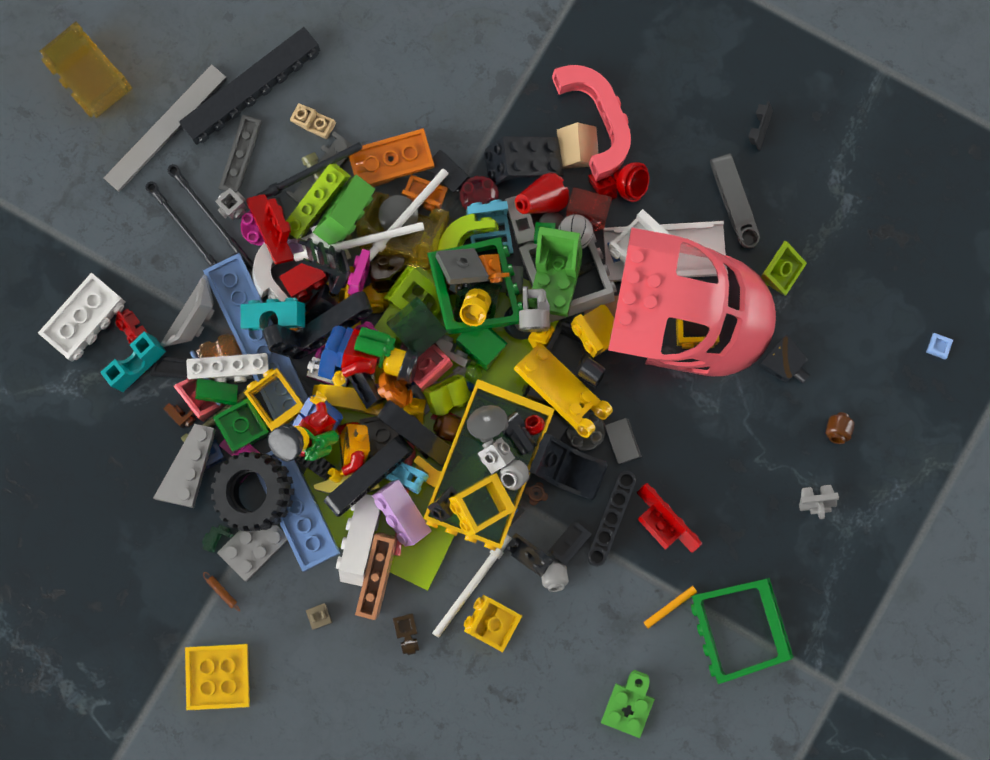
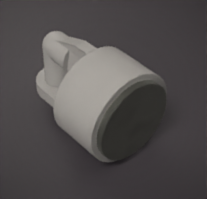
(534, 319)

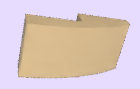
(312, 121)

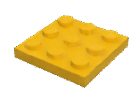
(217, 677)

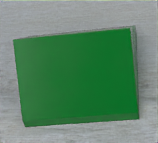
(481, 346)

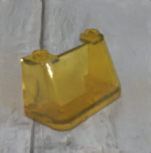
(411, 246)

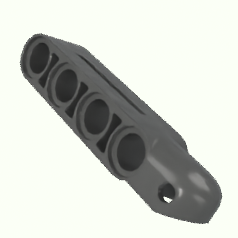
(735, 200)

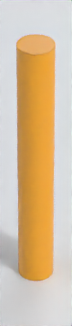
(670, 607)

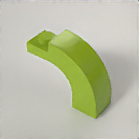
(465, 227)

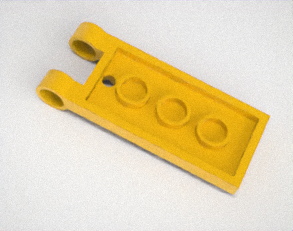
(562, 389)

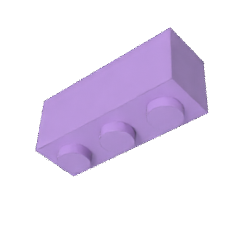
(401, 513)

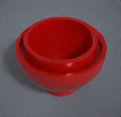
(632, 181)

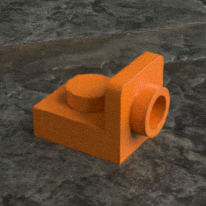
(492, 266)

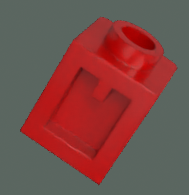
(605, 186)

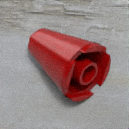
(543, 195)

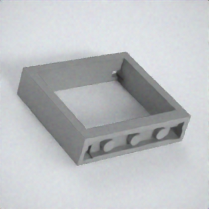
(583, 303)

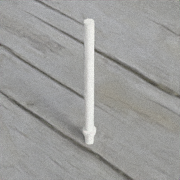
(368, 239)

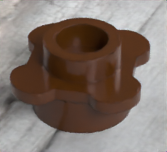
(538, 487)

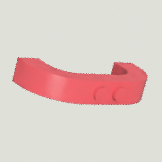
(609, 106)

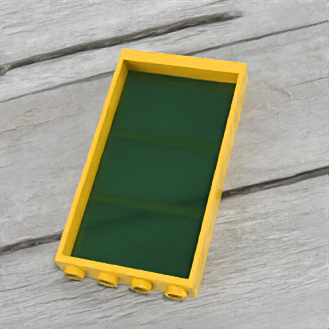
(465, 466)

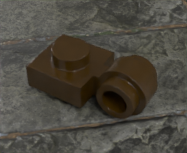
(406, 627)

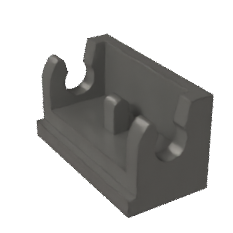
(623, 441)

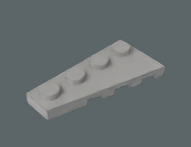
(187, 470)

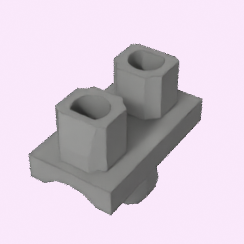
(818, 503)

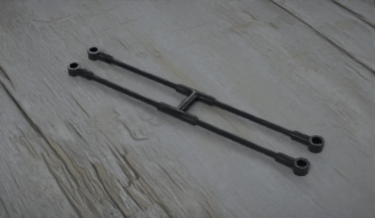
(184, 183)

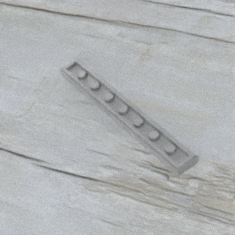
(164, 128)

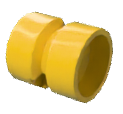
(475, 307)

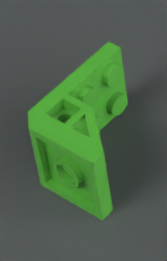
(557, 268)

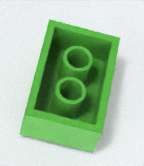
(344, 211)

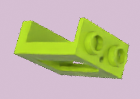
(409, 275)

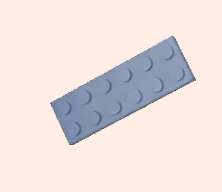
(304, 523)

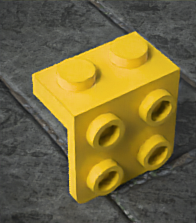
(594, 329)

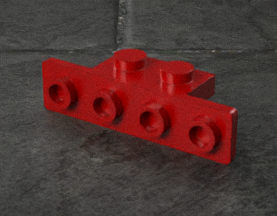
(272, 227)
(663, 522)

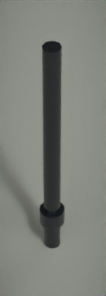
(276, 188)

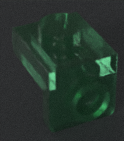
(211, 539)

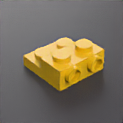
(492, 623)

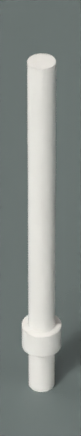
(380, 245)
(470, 587)

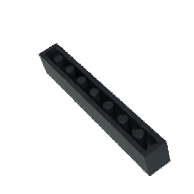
(250, 86)

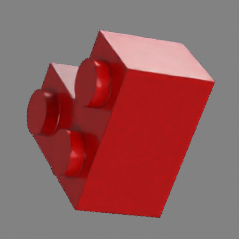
(303, 279)

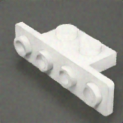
(228, 367)

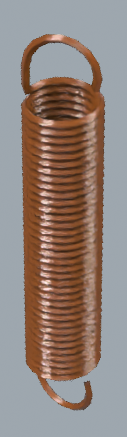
(218, 588)

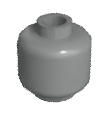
(514, 475)
(555, 577)

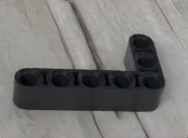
(316, 333)
(590, 375)

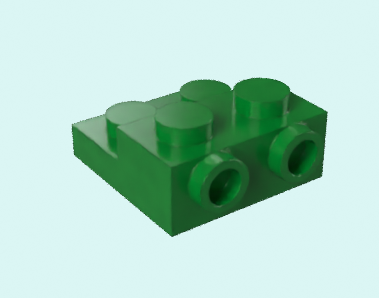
(241, 425)

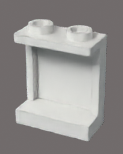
(644, 221)

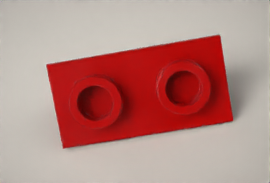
(127, 322)

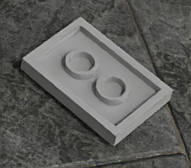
(252, 549)

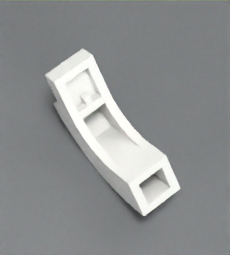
(262, 276)

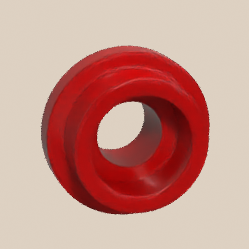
(534, 424)

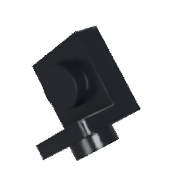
(441, 507)

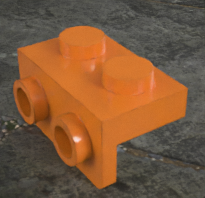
(417, 185)

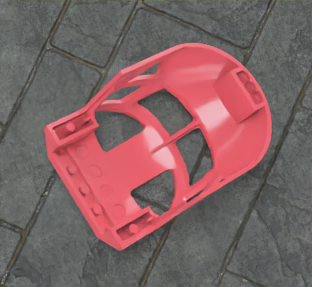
(655, 292)

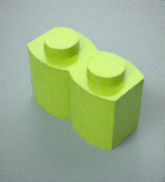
(447, 394)

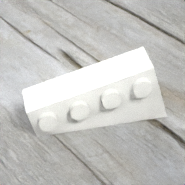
(358, 541)

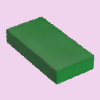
(216, 392)

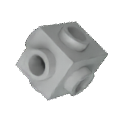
(230, 198)
(495, 454)

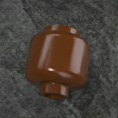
(446, 427)
(840, 428)

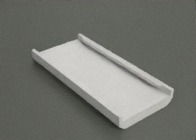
(705, 233)

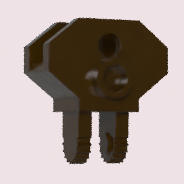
(384, 270)

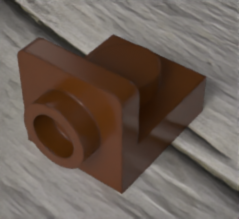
(177, 415)

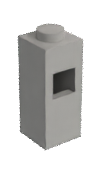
(521, 224)

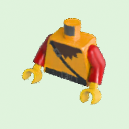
(353, 449)

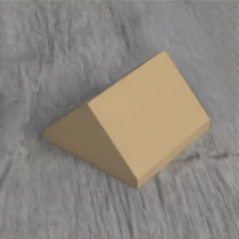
(577, 144)

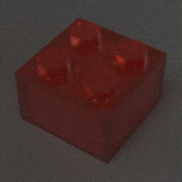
(591, 206)

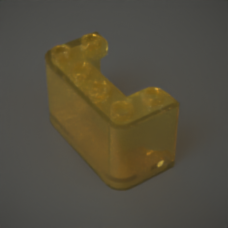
(85, 70)

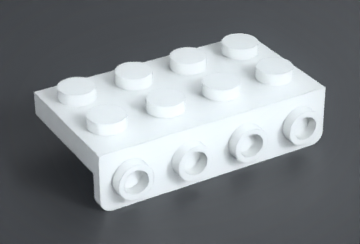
(82, 318)

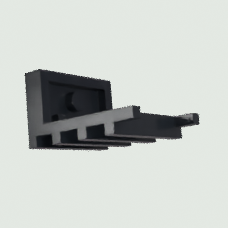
(337, 269)

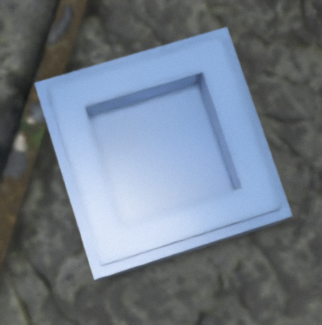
(939, 346)

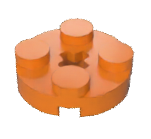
(394, 390)

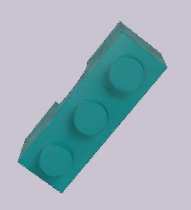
(256, 314)
(125, 372)

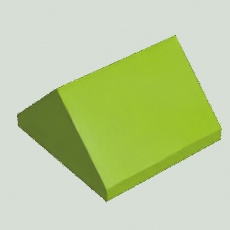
(784, 269)

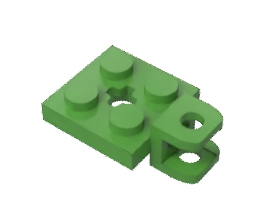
(633, 695)

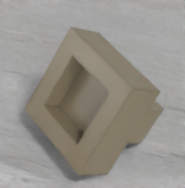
(318, 616)

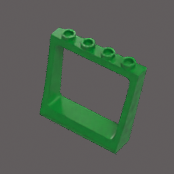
(444, 298)
(775, 622)

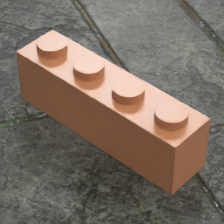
(376, 575)

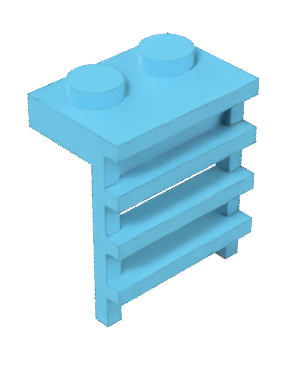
(497, 210)

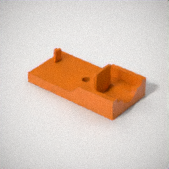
(409, 152)

